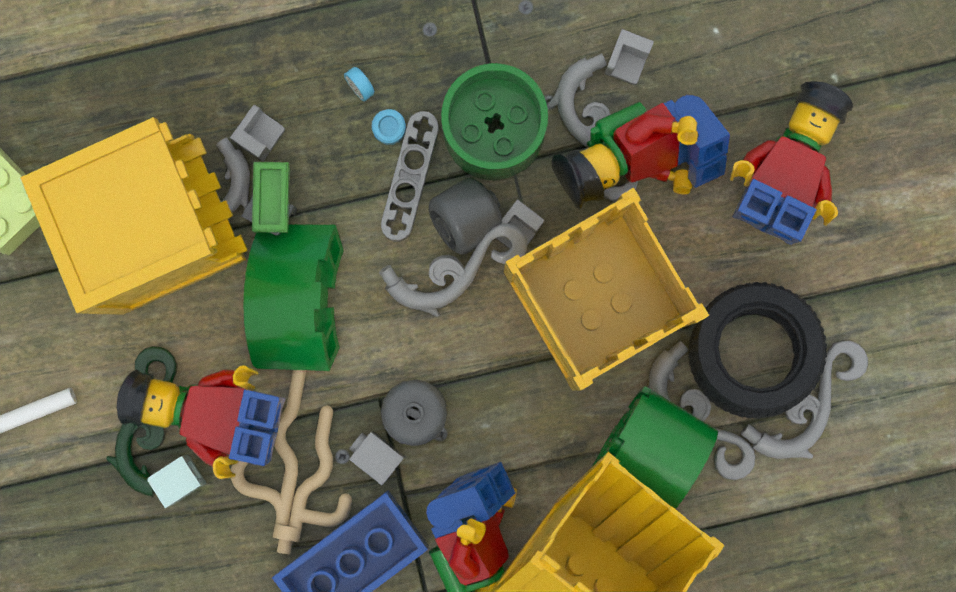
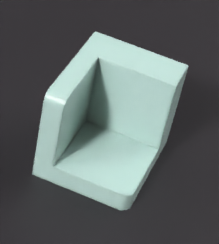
(176, 481)

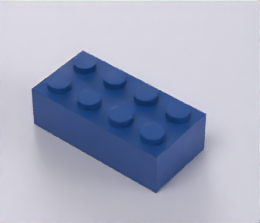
(357, 553)

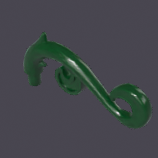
(155, 435)

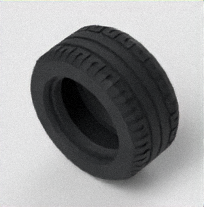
(798, 322)

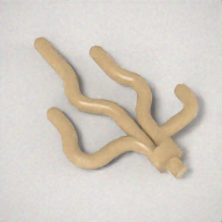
(291, 509)

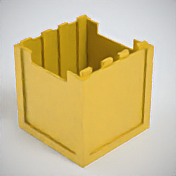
(133, 219)
(602, 291)
(610, 538)

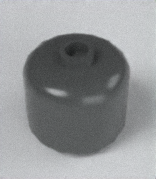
(464, 214)
(428, 419)

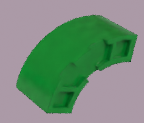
(288, 298)

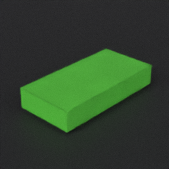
(270, 197)

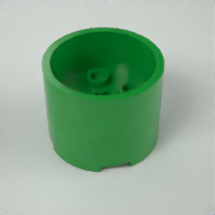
(491, 94)
(661, 445)

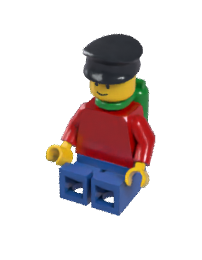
(647, 145)
(789, 176)
(215, 416)
(468, 529)

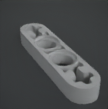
(405, 175)

